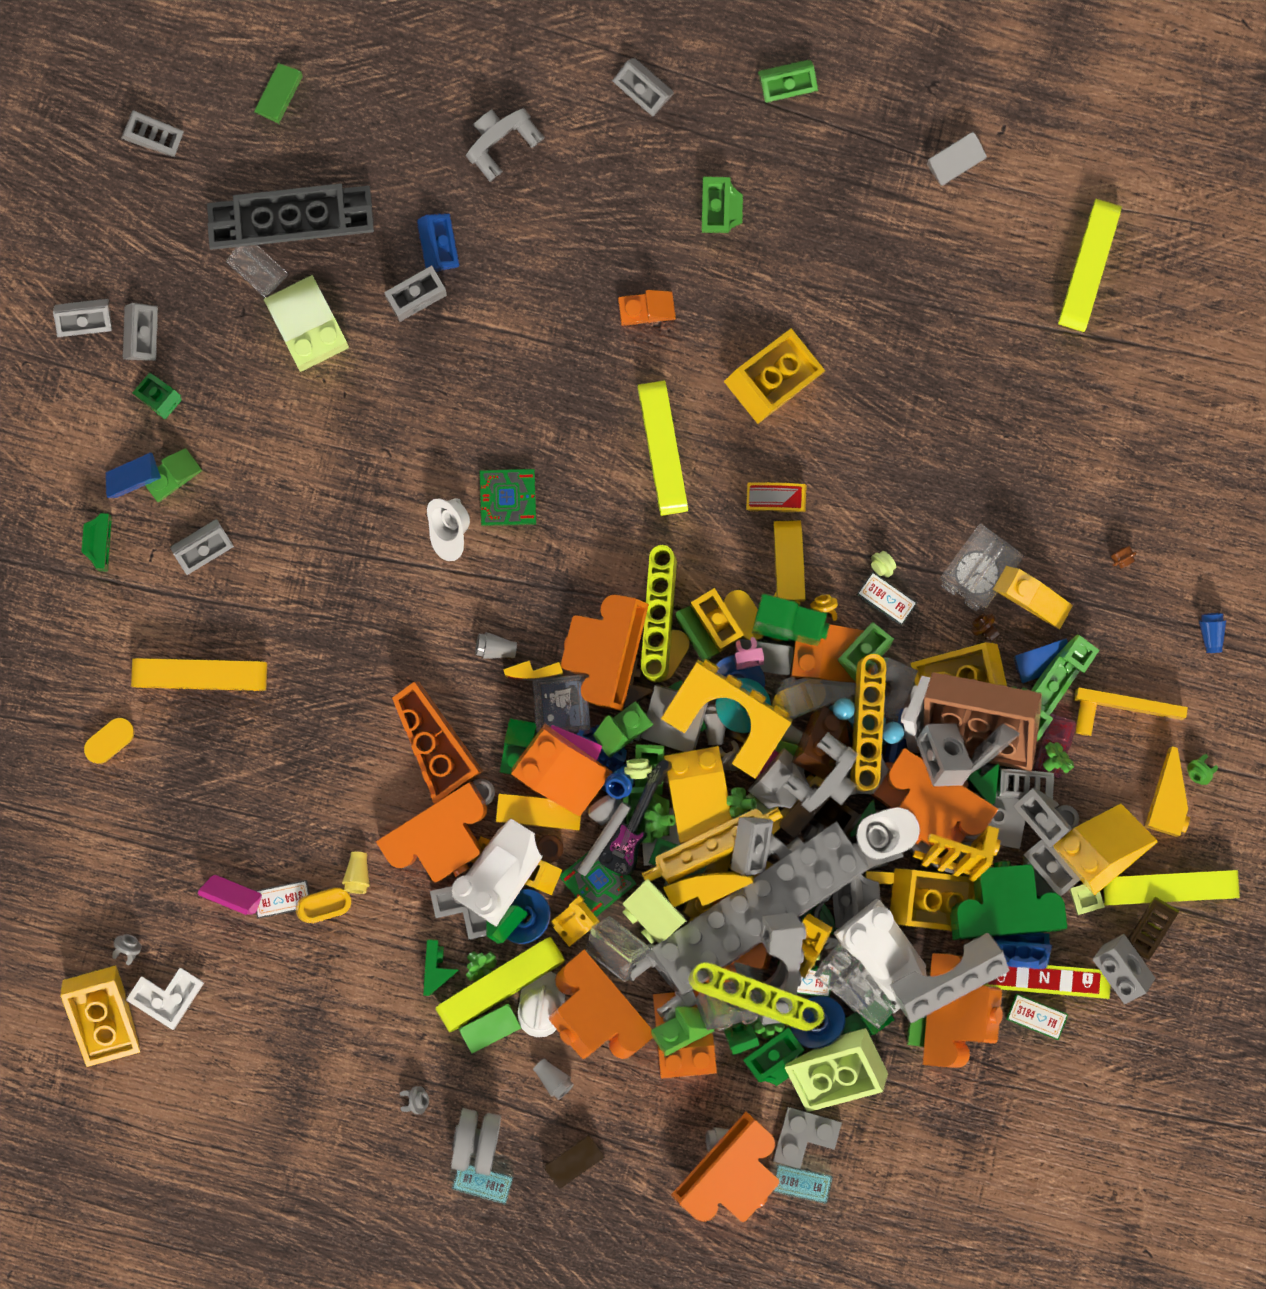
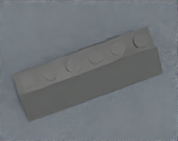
(290, 215)

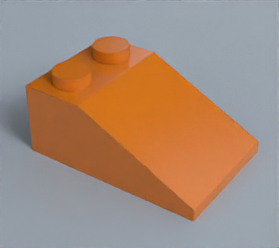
(822, 660)
(560, 771)
(690, 1060)

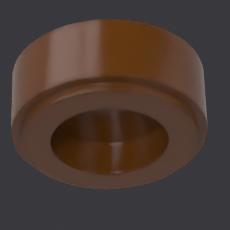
(550, 848)

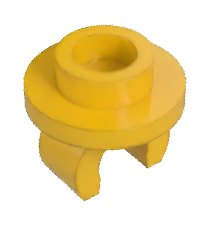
(825, 604)

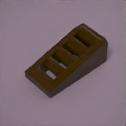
(1144, 943)

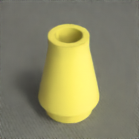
(356, 876)

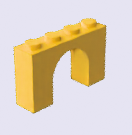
(706, 684)

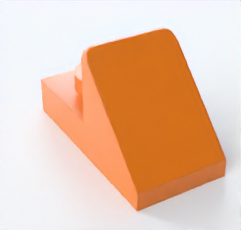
(646, 307)

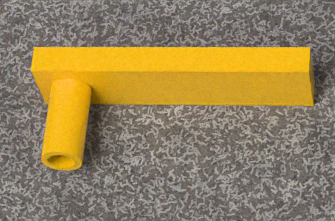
(1091, 698)

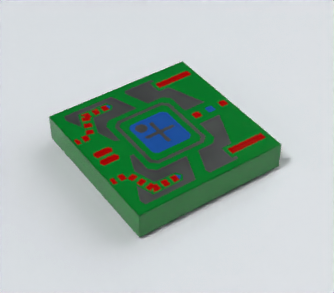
(508, 497)
(599, 887)

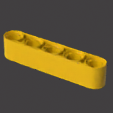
(199, 674)
(876, 711)

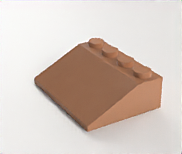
(980, 710)

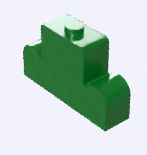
(786, 621)
(1007, 905)

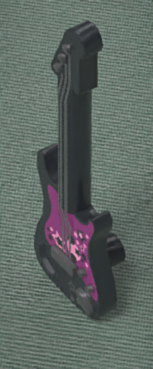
(622, 850)

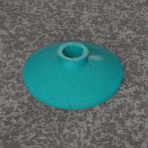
(731, 712)

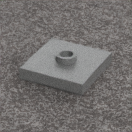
(666, 734)
(1008, 822)

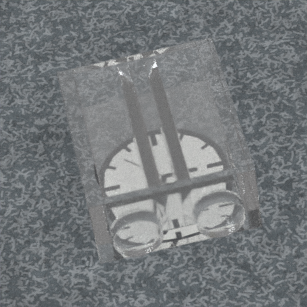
(978, 567)

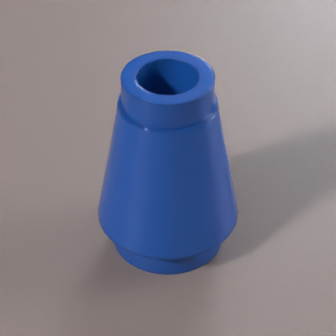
(1213, 631)
(619, 784)

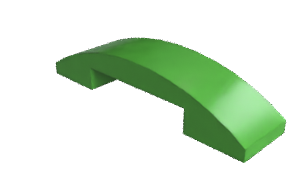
(1059, 675)

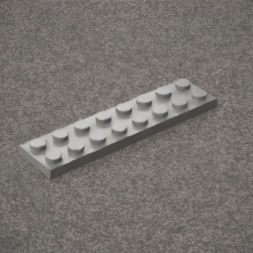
(736, 921)

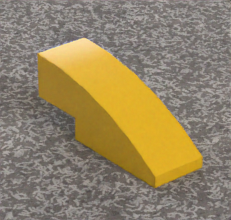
(789, 560)
(535, 812)
(706, 886)

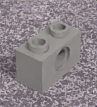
(415, 293)
(944, 754)
(1124, 969)

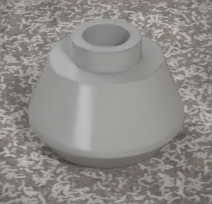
(604, 809)

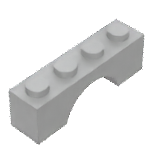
(783, 938)
(923, 994)

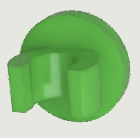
(1200, 772)

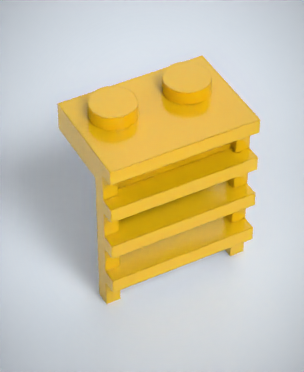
(974, 863)

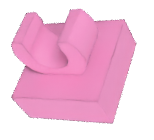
(750, 657)

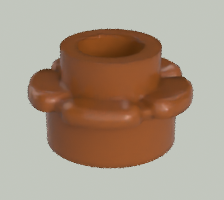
(1123, 557)

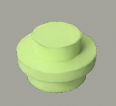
(883, 564)
(638, 768)

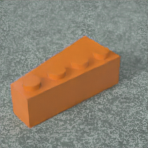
(439, 750)

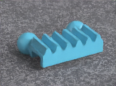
(845, 709)

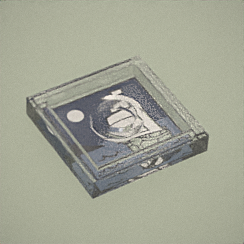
(560, 703)

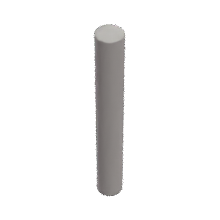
(604, 838)

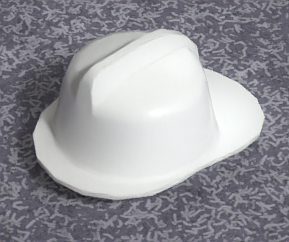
(446, 526)
(888, 833)
(537, 1004)

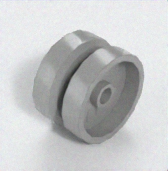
(474, 1141)

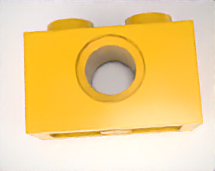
(716, 620)

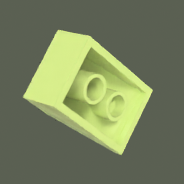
(306, 323)
(652, 912)
(838, 1072)

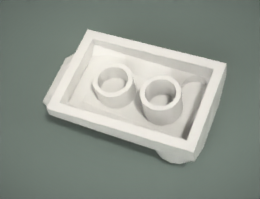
(498, 872)
(880, 946)

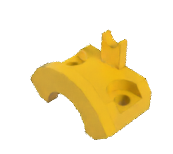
(574, 921)

